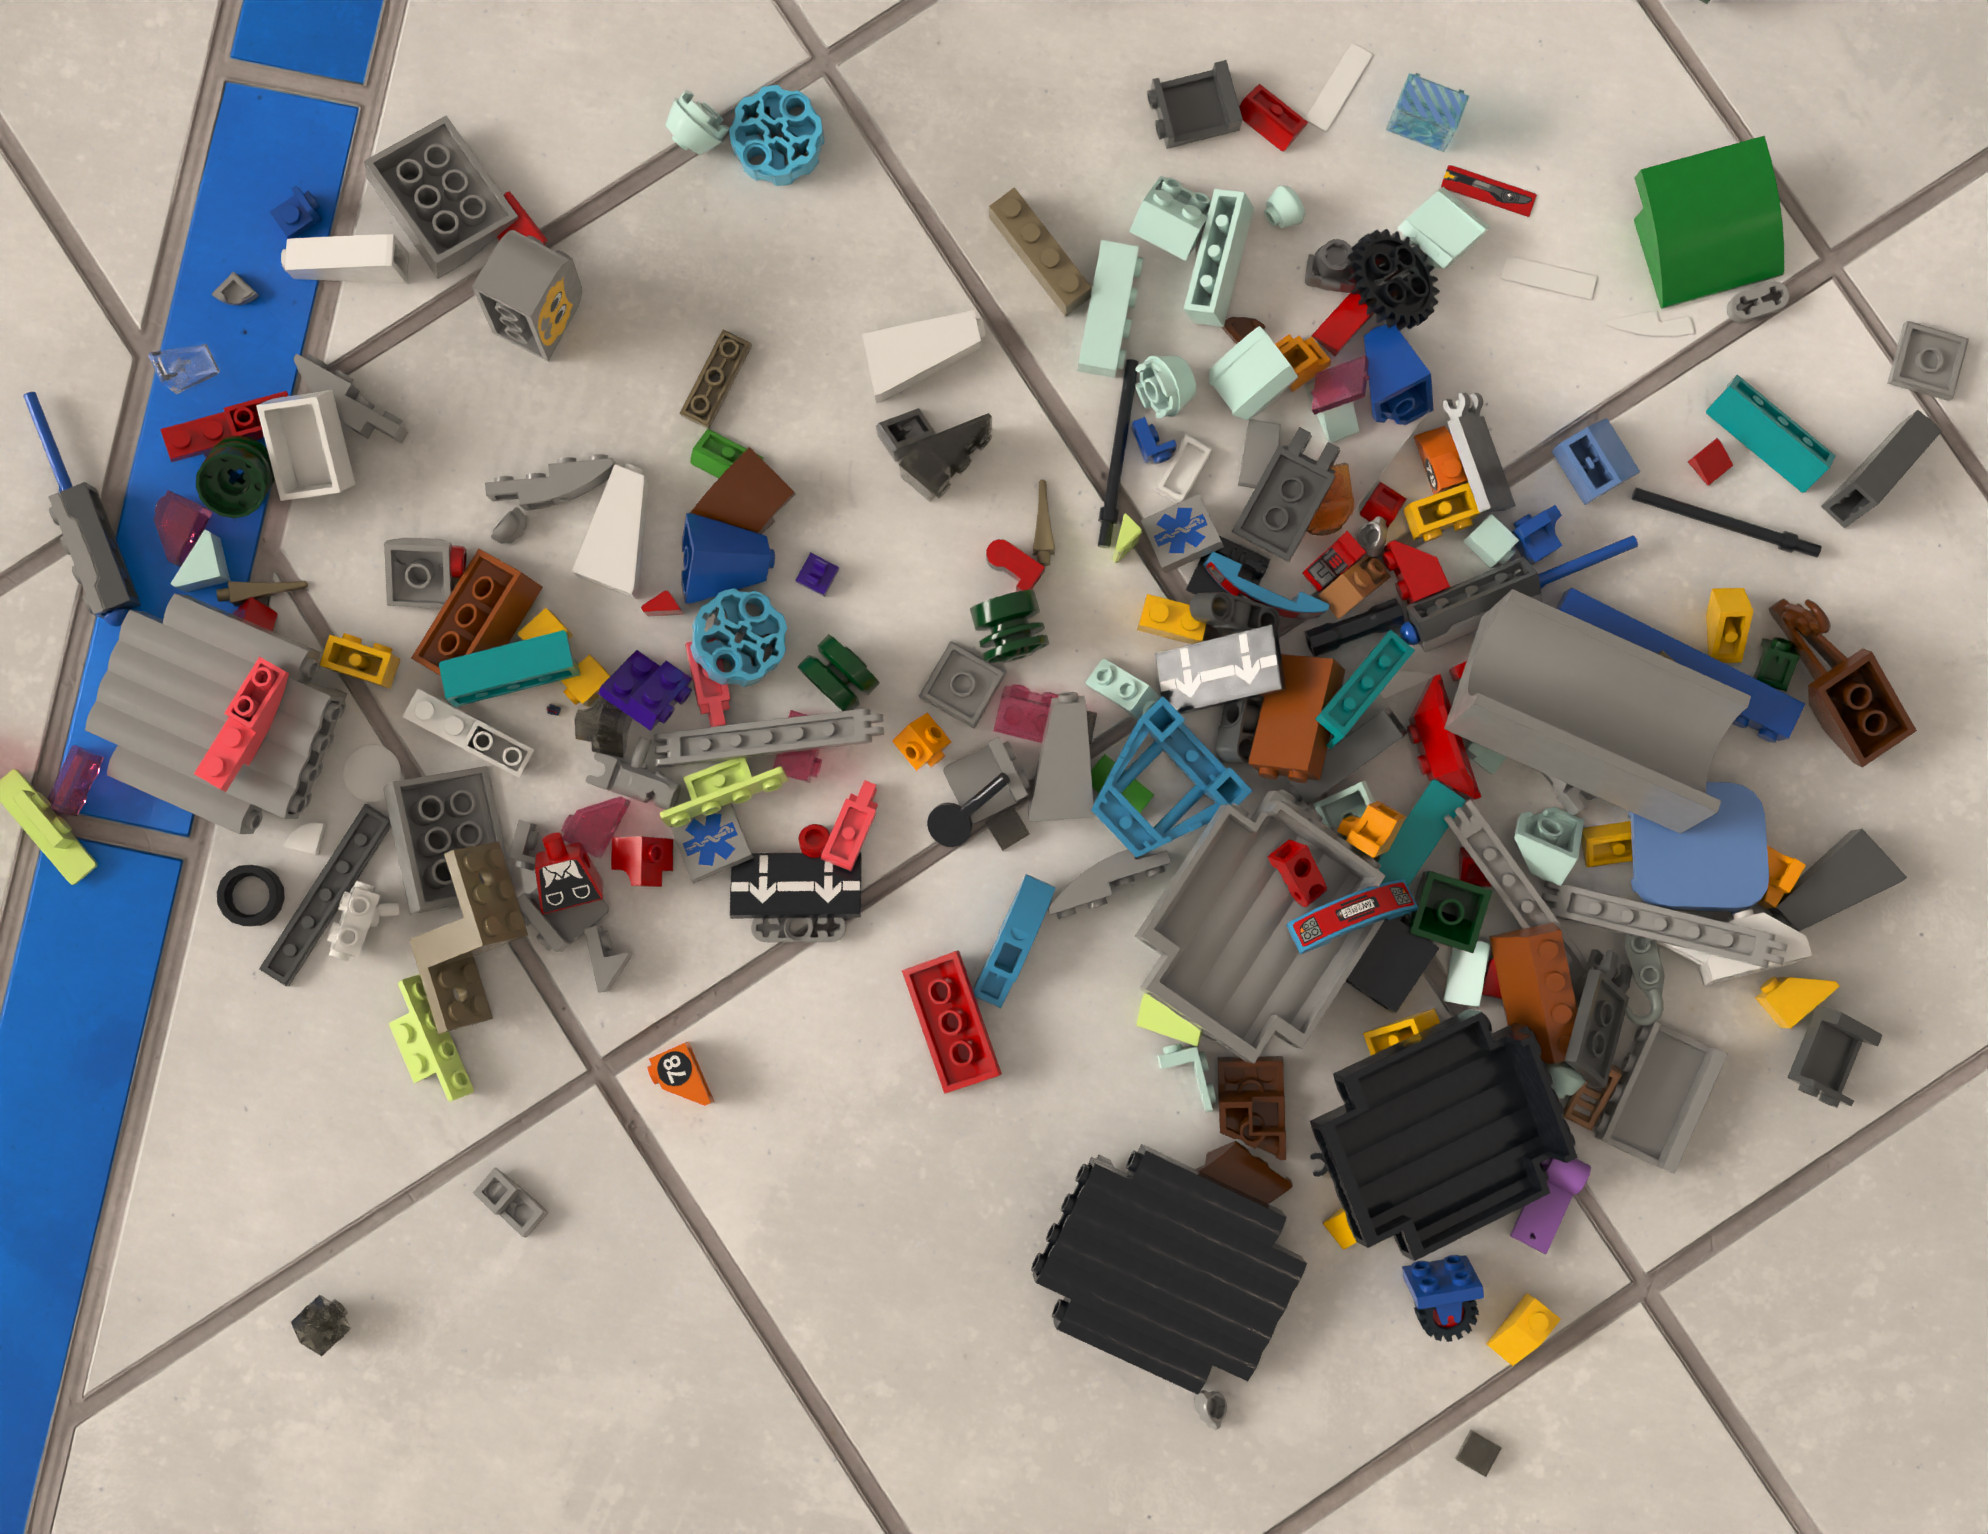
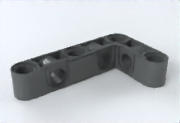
(1239, 717)

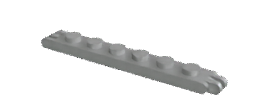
(767, 737)
(1512, 884)
(1664, 925)

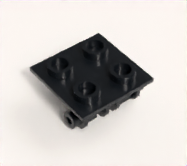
(1252, 568)

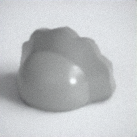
(510, 527)
(1373, 536)
(1211, 1408)

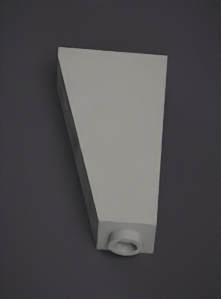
(1064, 768)

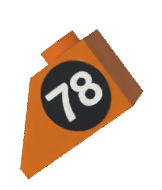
(1440, 459)
(680, 1074)

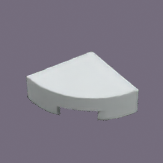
(306, 838)

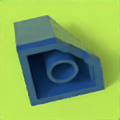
(1398, 377)
(721, 558)

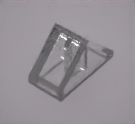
(184, 366)

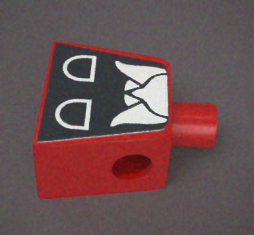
(565, 875)

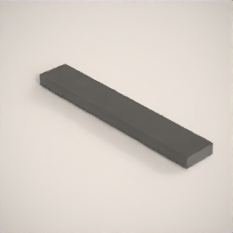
(325, 895)

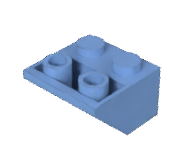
(1595, 460)

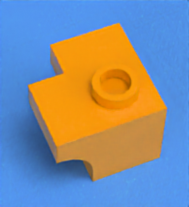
(1304, 357)
(1374, 830)
(1782, 877)

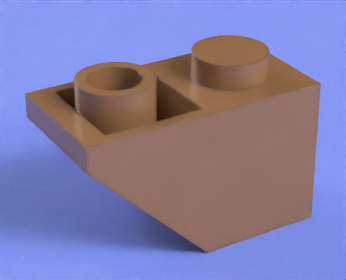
(1354, 585)

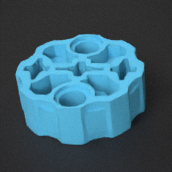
(805, 127)
(752, 643)

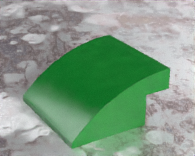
(1711, 222)

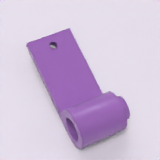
(1542, 1217)

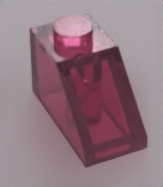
(179, 525)
(595, 825)

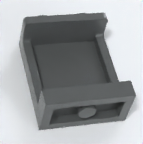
(1195, 106)
(1829, 1055)

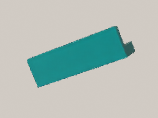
(1771, 434)
(508, 669)
(1364, 686)
(1419, 833)

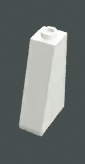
(347, 258)
(919, 349)
(616, 534)

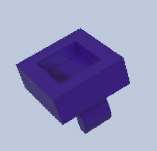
(817, 574)

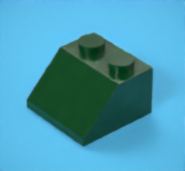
(1449, 911)

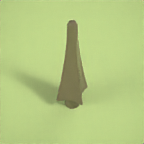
(1043, 540)
(241, 591)

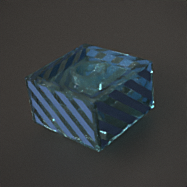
(1427, 112)

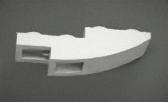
(468, 733)

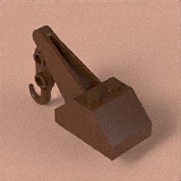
(1852, 698)

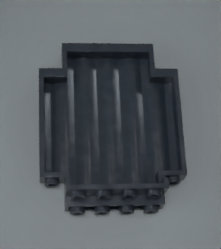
(1443, 1133)
(1168, 1268)

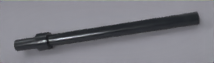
(1109, 514)
(1786, 541)

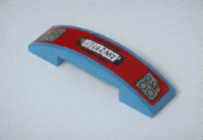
(1226, 575)
(1351, 913)

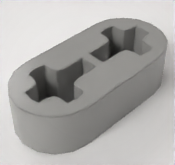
(1759, 309)

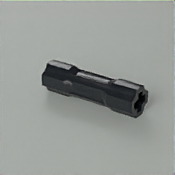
(1333, 635)

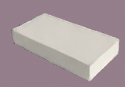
(1183, 469)

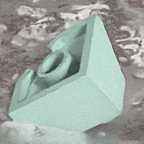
(1549, 842)

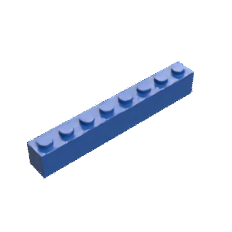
(1769, 709)

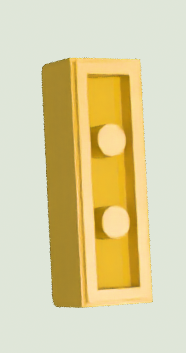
(1607, 844)

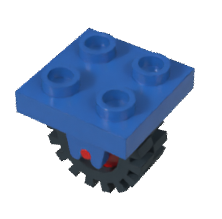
(1444, 1295)

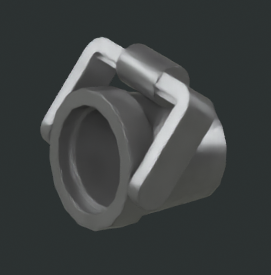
(1330, 267)

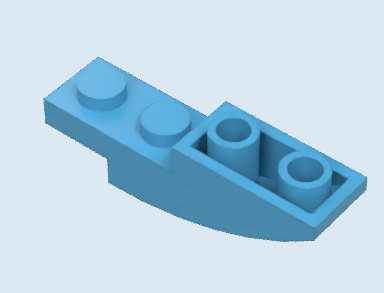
(1014, 940)

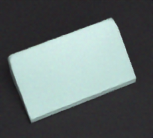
(1466, 975)

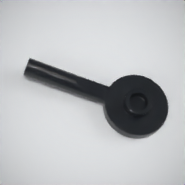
(952, 824)

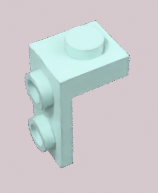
(1122, 688)
(1177, 1055)

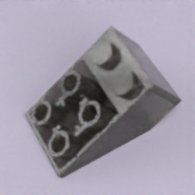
(940, 456)

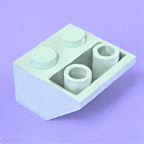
(1172, 217)

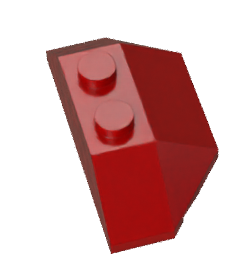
(1441, 751)

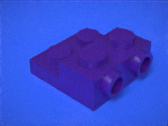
(646, 689)

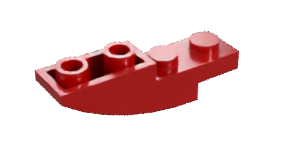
(202, 434)

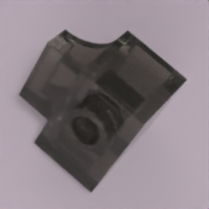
(603, 727)

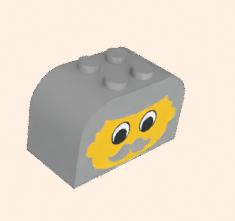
(528, 293)

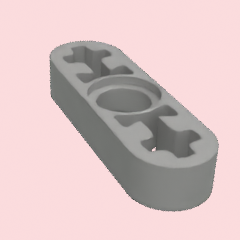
(774, 936)

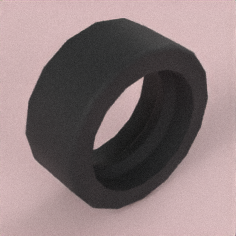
(226, 888)

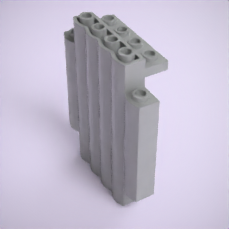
(169, 703)
(1226, 935)

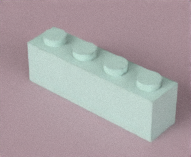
(1218, 257)
(1108, 309)

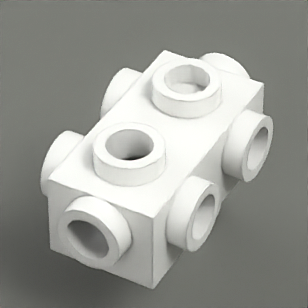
(360, 911)

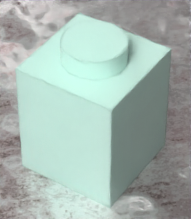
(1492, 542)

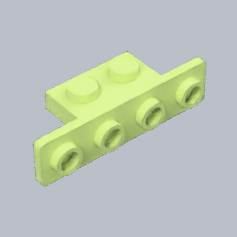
(719, 786)
(45, 828)
(424, 1048)

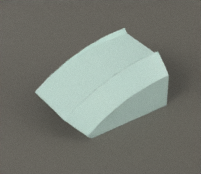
(1251, 375)

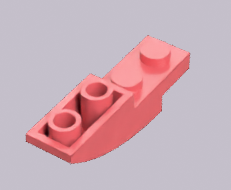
(248, 723)

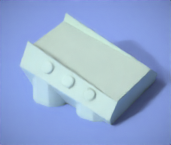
(1443, 228)

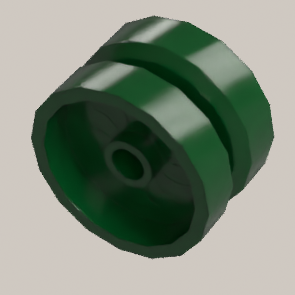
(842, 670)

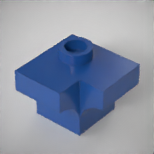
(1537, 535)

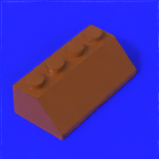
(479, 612)
(1537, 986)

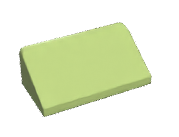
(1127, 538)
(1162, 1020)

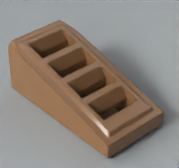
(1596, 1109)

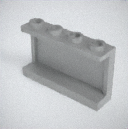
(1660, 1096)

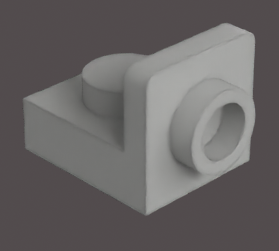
(523, 841)

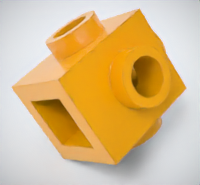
(922, 742)

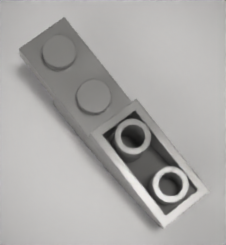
(356, 413)
(565, 482)
(1093, 884)

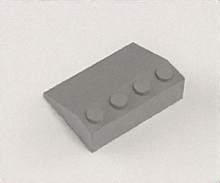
(440, 195)
(434, 817)

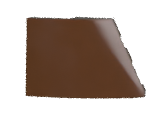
(746, 495)
(1253, 1102)
(1245, 1172)

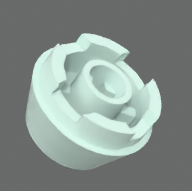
(695, 124)
(1165, 384)

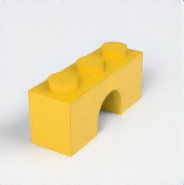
(592, 674)

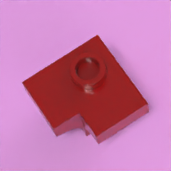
(642, 858)

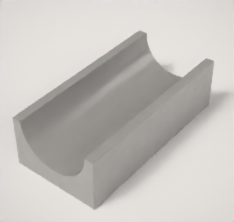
(1594, 711)

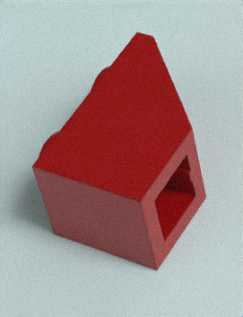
(1415, 570)

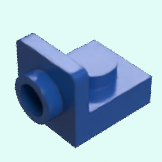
(297, 213)
(1147, 437)

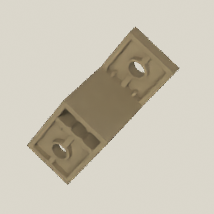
(448, 952)

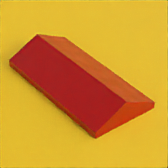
(951, 1022)

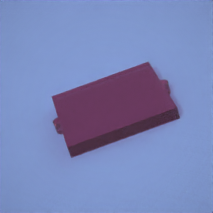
(1340, 385)

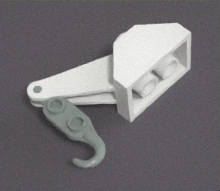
(1714, 969)

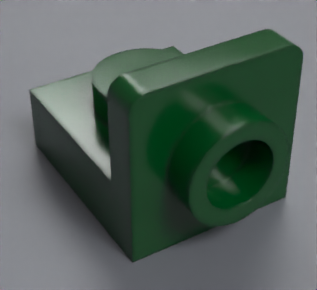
(1777, 663)

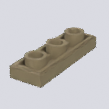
(709, 396)

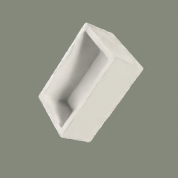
(306, 445)

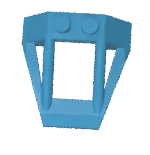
(1195, 761)

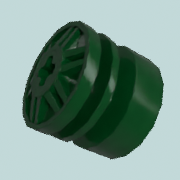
(225, 489)
(1009, 626)

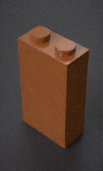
(1287, 734)

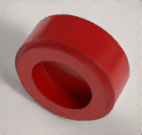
(458, 561)
(813, 840)

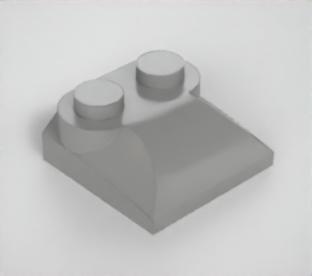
(418, 572)

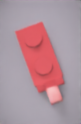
(710, 695)
(851, 828)

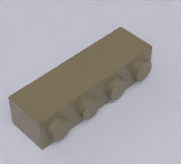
(1039, 251)

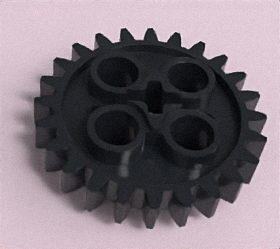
(1399, 300)

